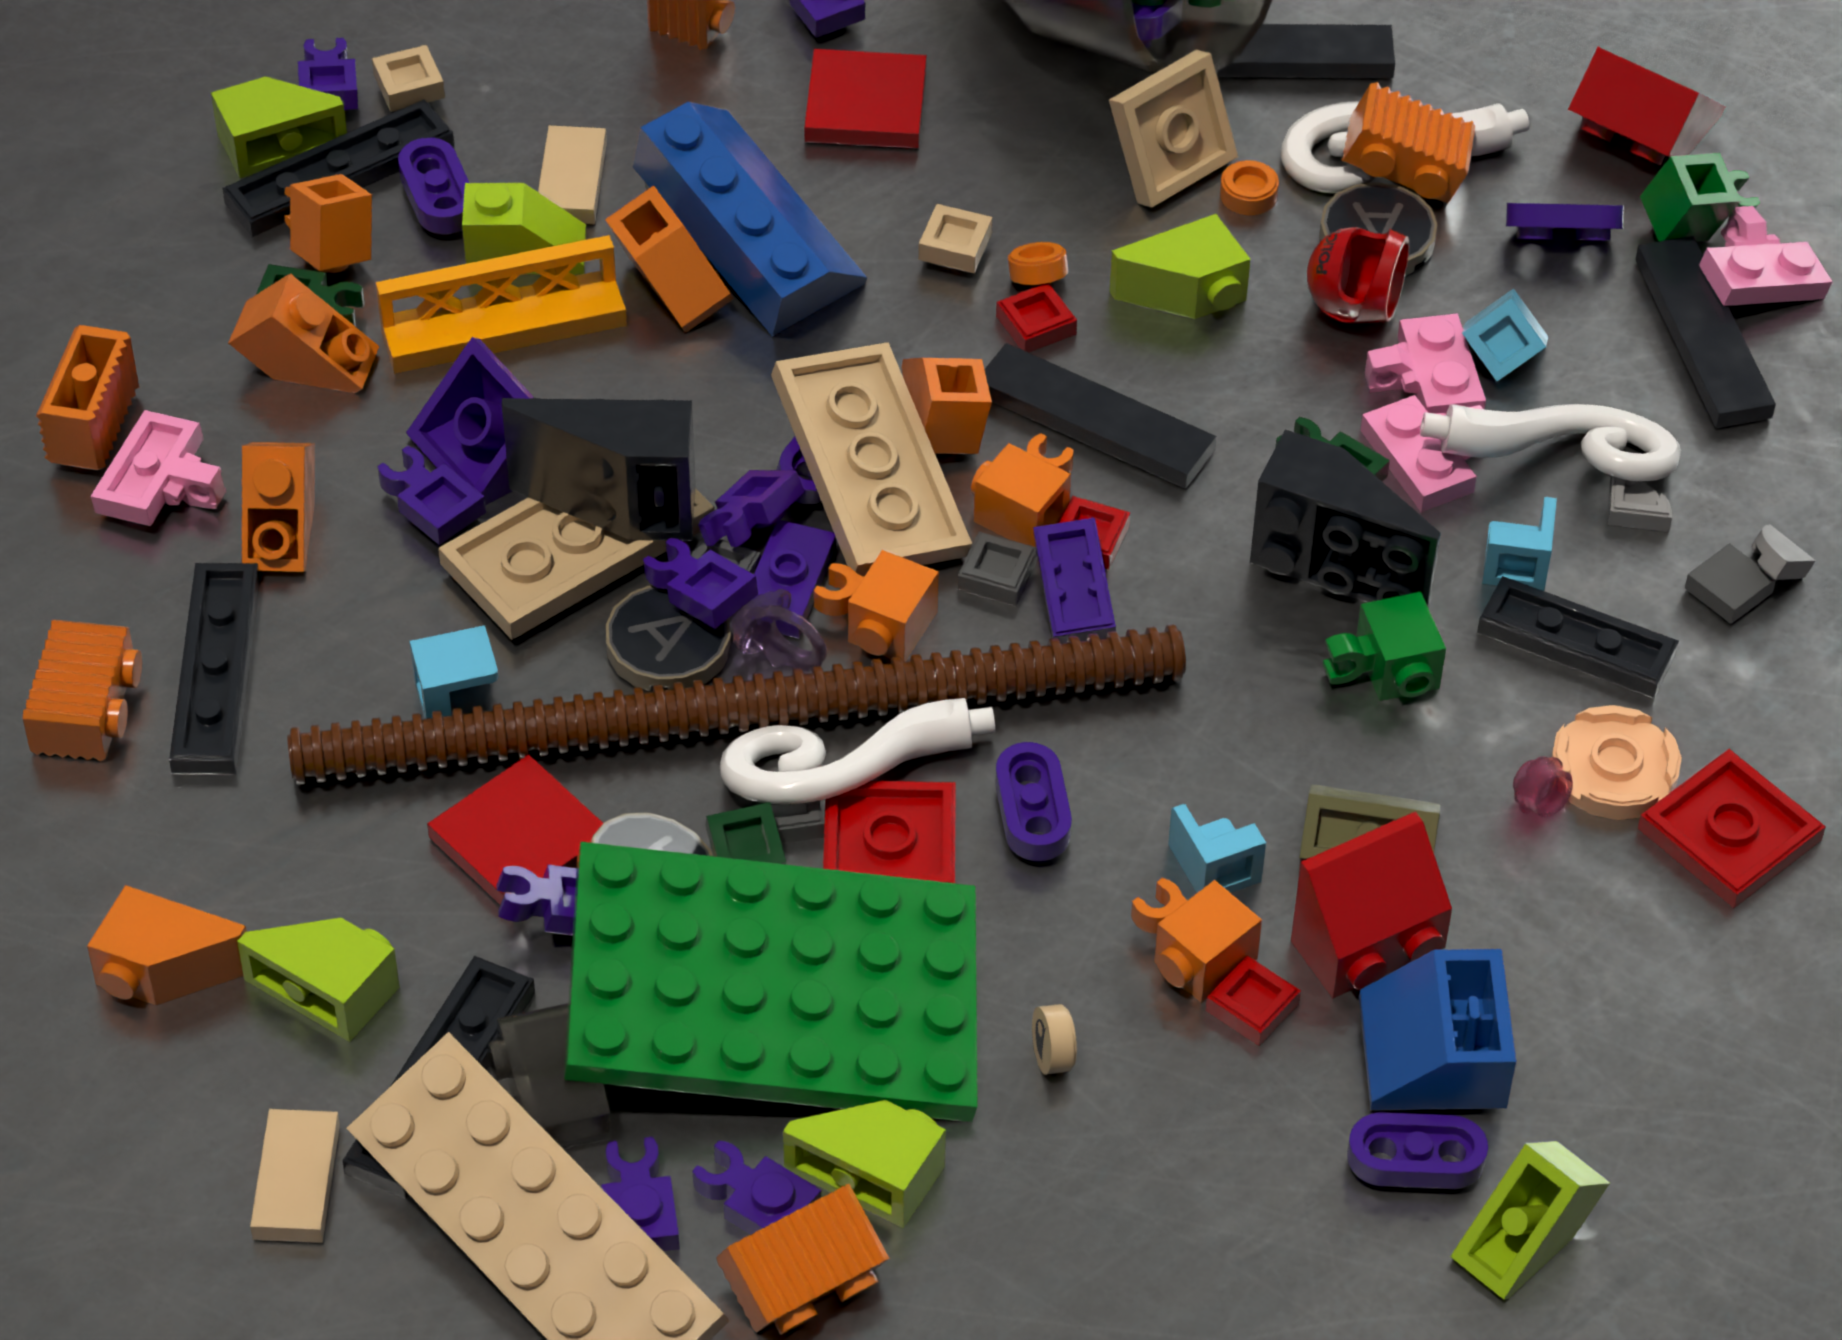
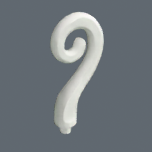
(1492, 133)
(1607, 431)
(801, 779)

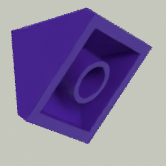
(465, 420)

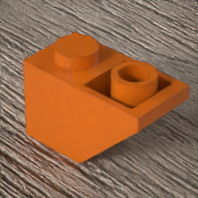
(669, 259)
(302, 339)
(950, 401)
(277, 504)

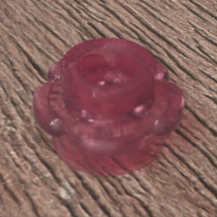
(1542, 786)

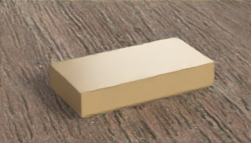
(574, 169)
(295, 1176)

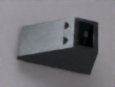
(606, 462)
(1339, 525)

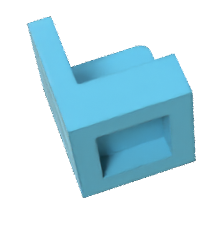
(1505, 335)
(1520, 550)
(451, 664)
(1216, 851)

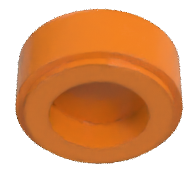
(1249, 187)
(1038, 263)

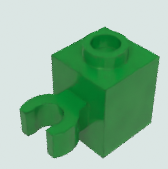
(1694, 196)
(1392, 644)

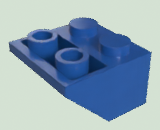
(1439, 1033)

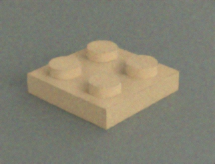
(1173, 128)

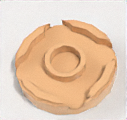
(1617, 761)

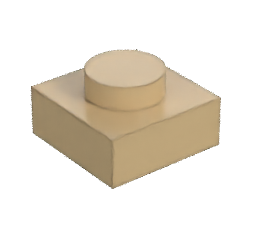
(408, 77)
(955, 238)

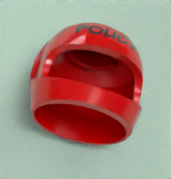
(1358, 274)

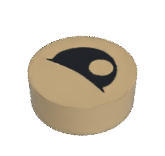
(1054, 1039)

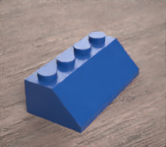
(744, 215)

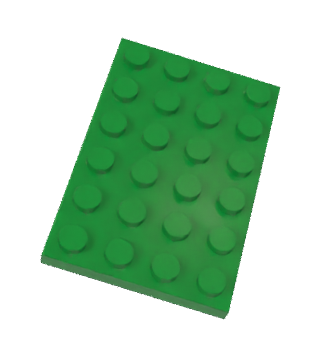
(772, 982)

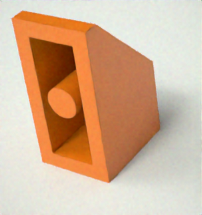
(162, 949)

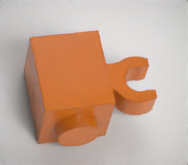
(330, 222)
(1022, 490)
(886, 606)
(1198, 937)

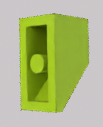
(273, 121)
(514, 220)
(1183, 270)
(323, 971)
(876, 1148)
(1529, 1216)

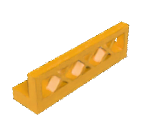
(501, 313)

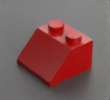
(1642, 106)
(1370, 906)

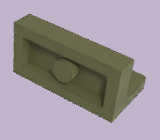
(1344, 814)

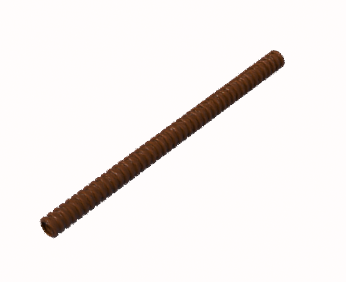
(736, 704)

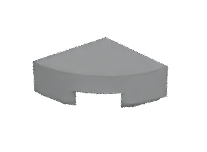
(1638, 506)
(1780, 556)

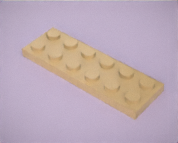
(526, 1208)

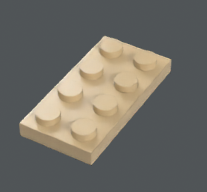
(870, 457)
(543, 561)

